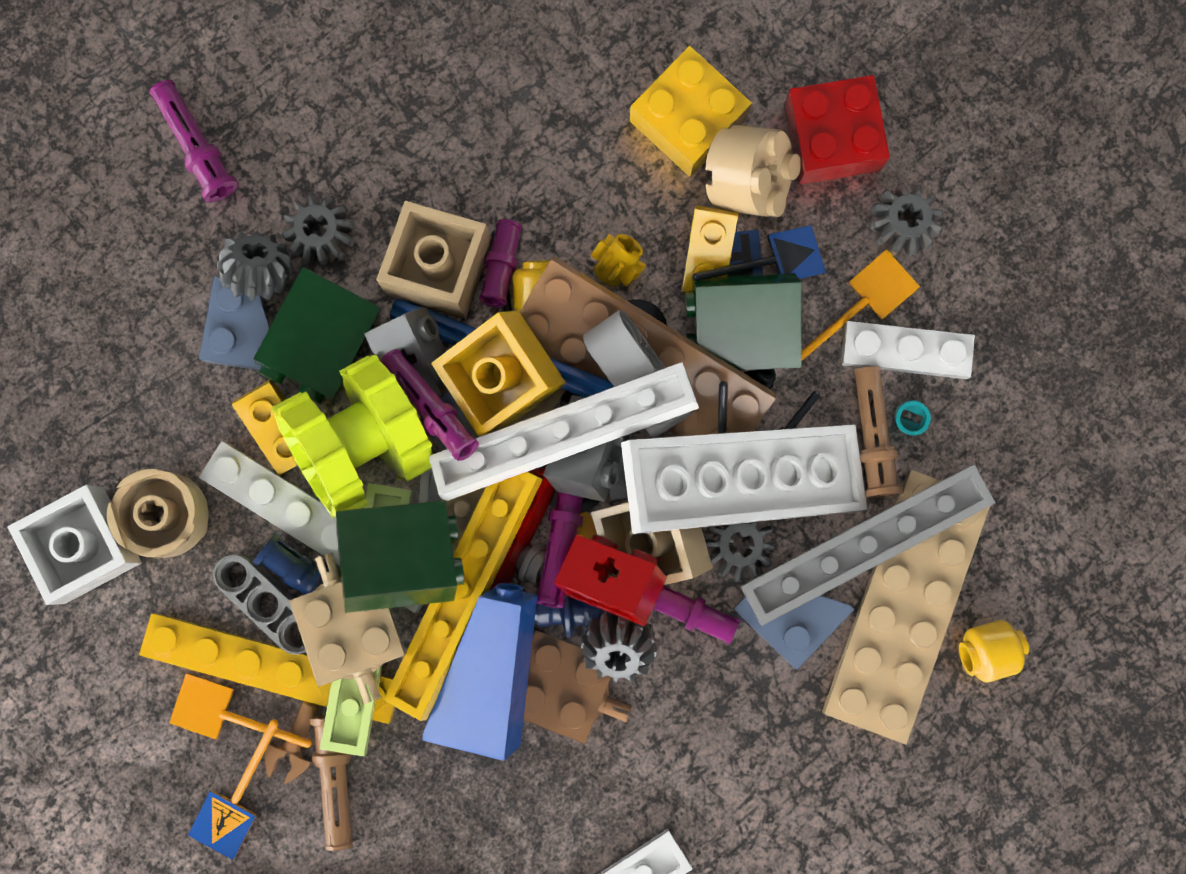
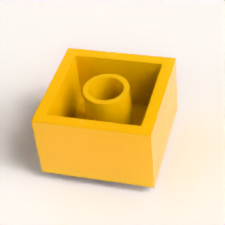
(688, 109)
(498, 372)

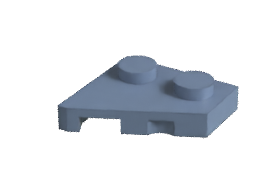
(233, 328)
(799, 630)

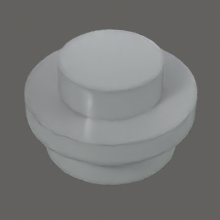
(531, 563)

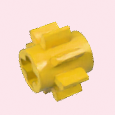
(618, 260)

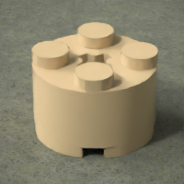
(751, 170)
(139, 499)

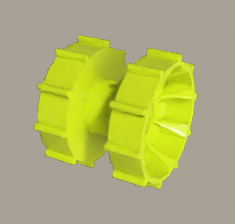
(374, 425)

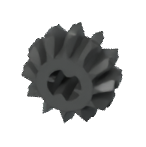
(914, 208)
(310, 244)
(254, 265)
(736, 559)
(618, 647)

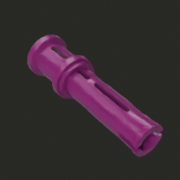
(199, 159)

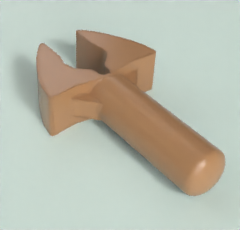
(299, 762)

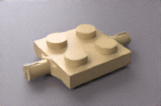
(342, 642)

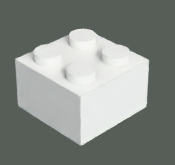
(71, 546)

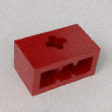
(627, 596)

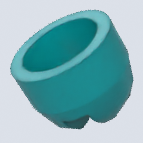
(909, 426)

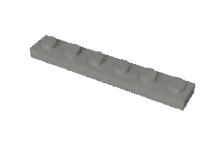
(867, 544)

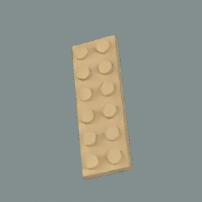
(902, 627)

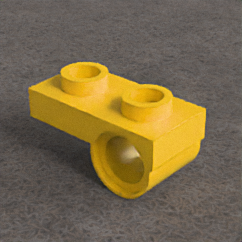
(709, 242)
(256, 414)

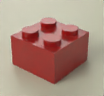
(836, 129)

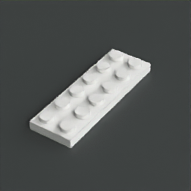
(742, 477)

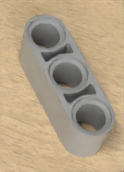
(626, 356)
(248, 598)

